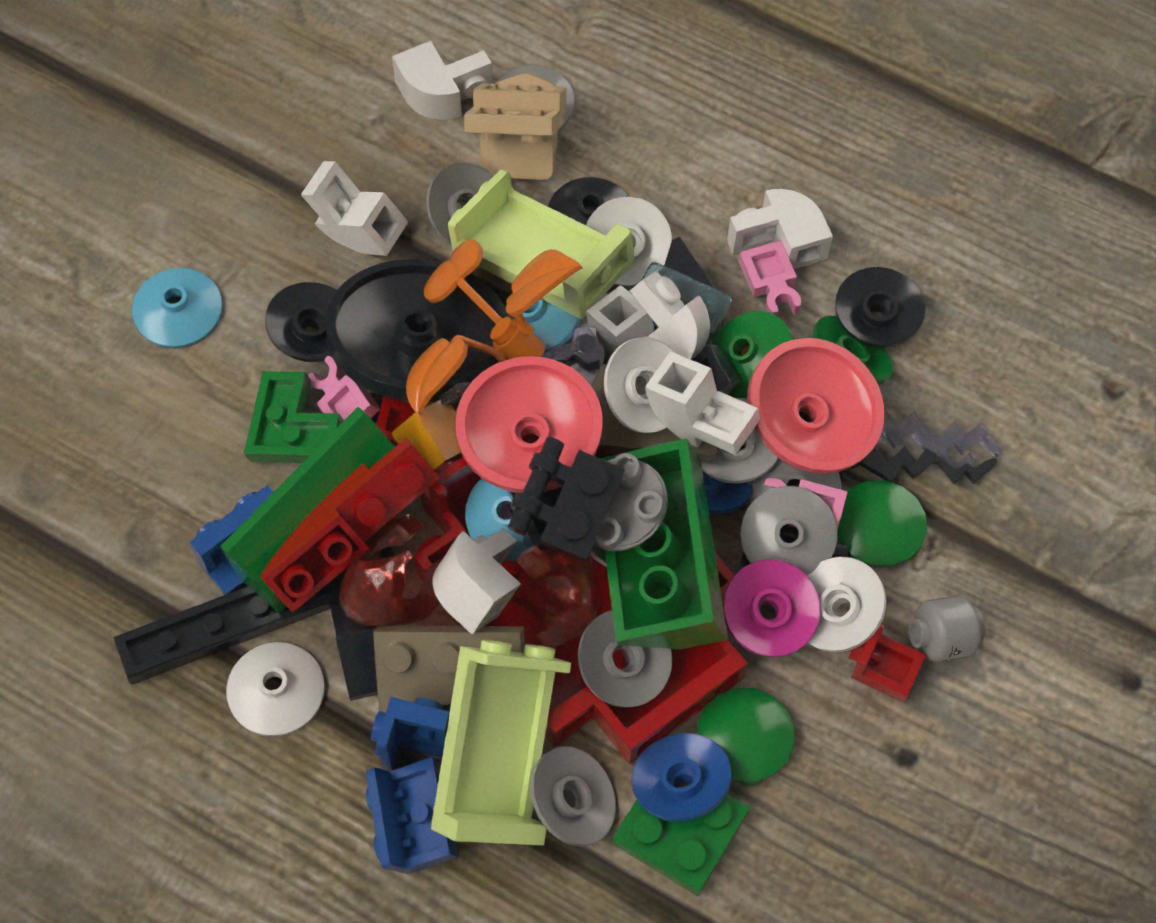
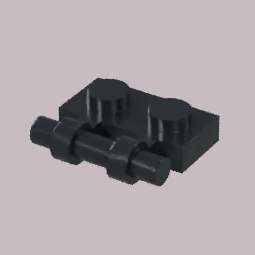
(580, 506)

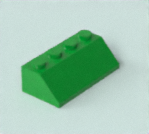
(269, 526)
(670, 585)

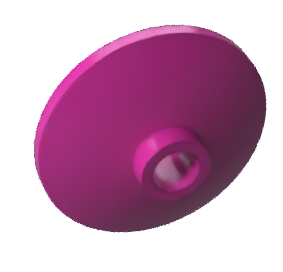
(790, 595)

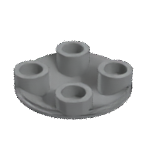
(636, 507)

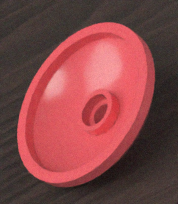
(831, 390)
(519, 400)

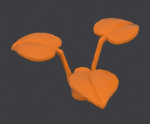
(509, 336)

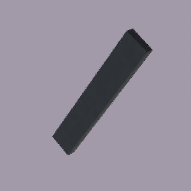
(213, 628)

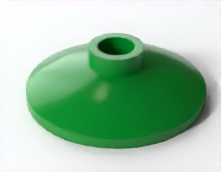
(762, 332)
(874, 358)

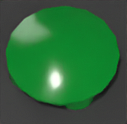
(881, 523)
(751, 731)

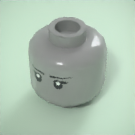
(947, 629)

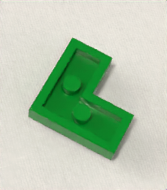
(280, 426)
(682, 850)

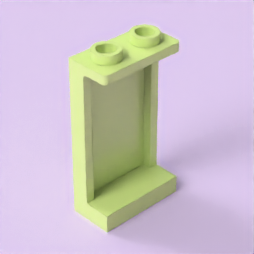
(519, 228)
(495, 743)

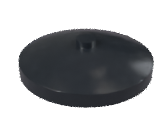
(385, 323)

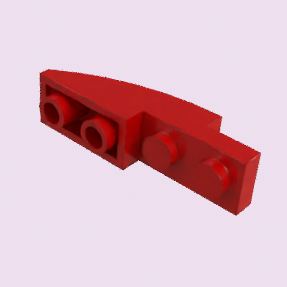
(343, 522)

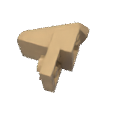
(518, 125)

